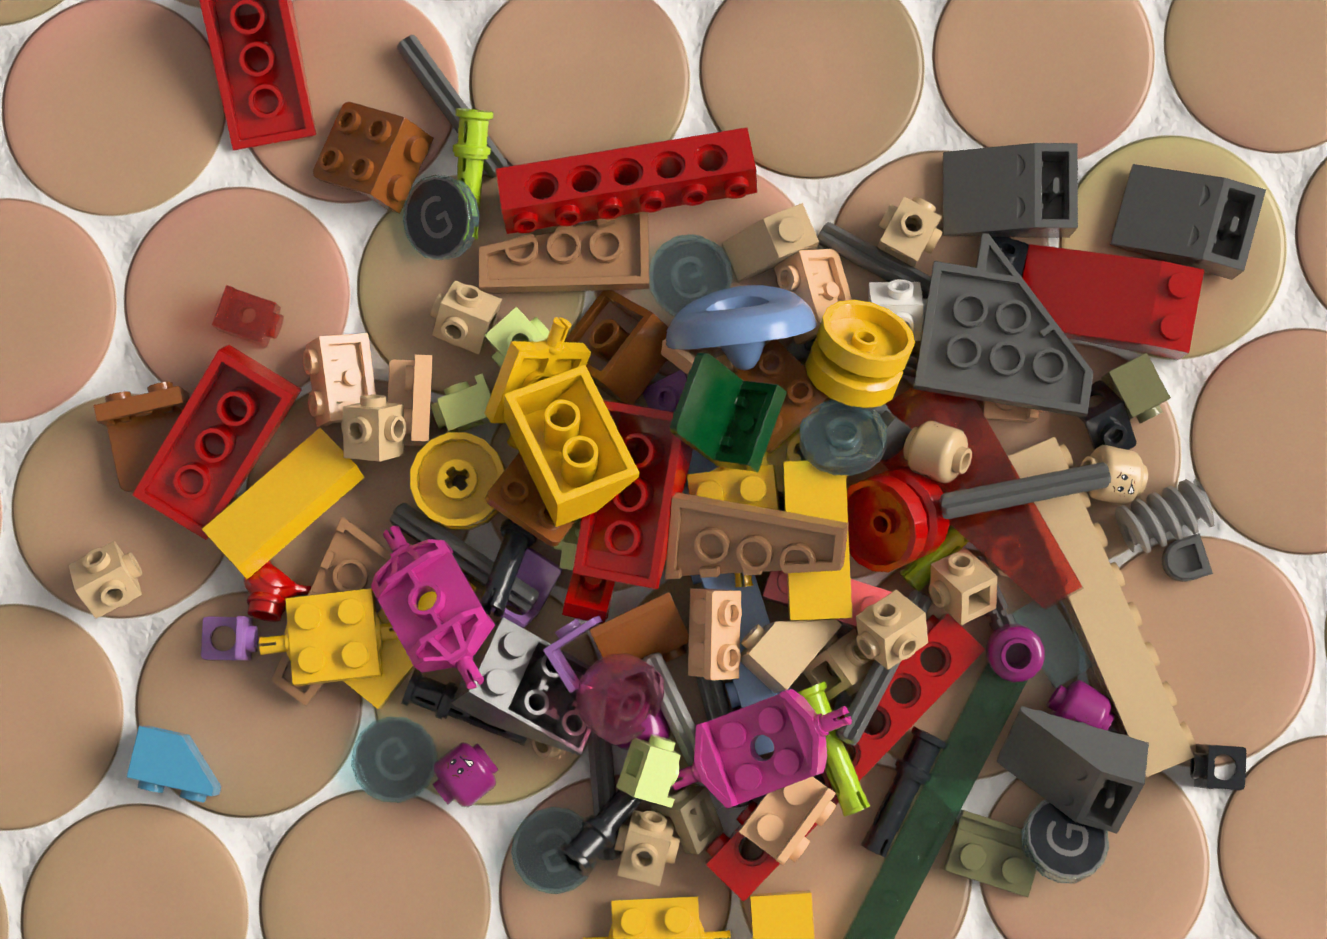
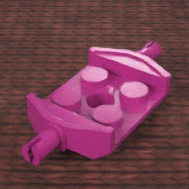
(449, 630)
(727, 754)

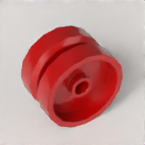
(894, 519)

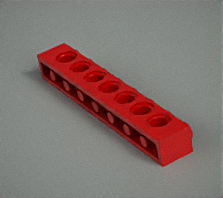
(957, 653)

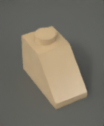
(770, 242)
(785, 649)

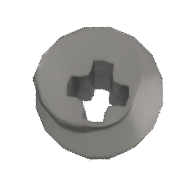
(1164, 515)

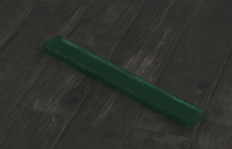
(936, 807)

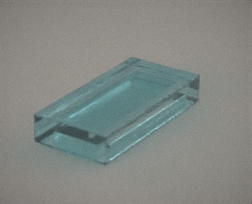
(1062, 650)

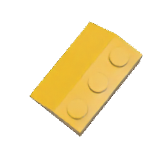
(569, 444)

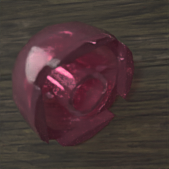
(619, 696)

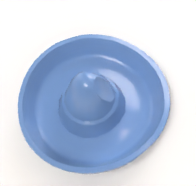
(740, 322)

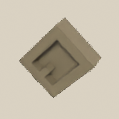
(692, 817)

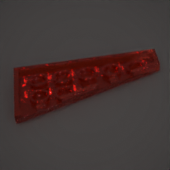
(1010, 536)

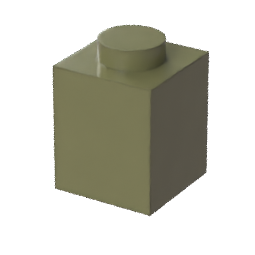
(1138, 388)

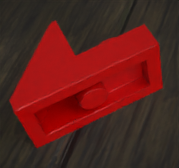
(588, 598)

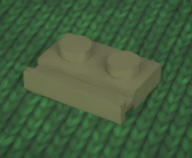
(990, 854)

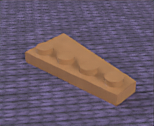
(571, 258)
(732, 537)
(346, 566)

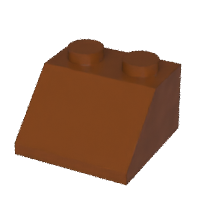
(623, 345)
(644, 631)

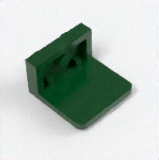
(725, 415)

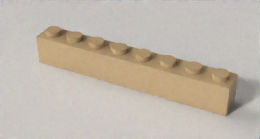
(1108, 623)

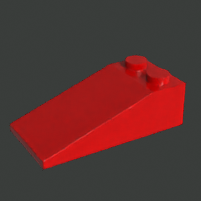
(259, 70)
(1117, 298)
(216, 440)
(631, 532)

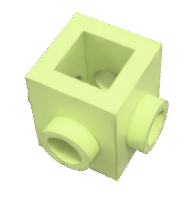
(514, 328)

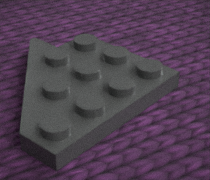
(997, 341)

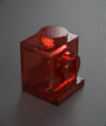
(231, 310)

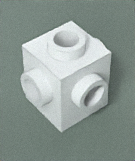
(903, 299)

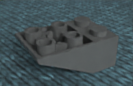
(1011, 191)
(1188, 219)
(524, 690)
(1076, 766)

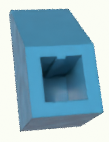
(172, 761)

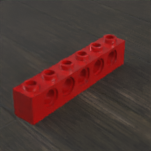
(641, 166)

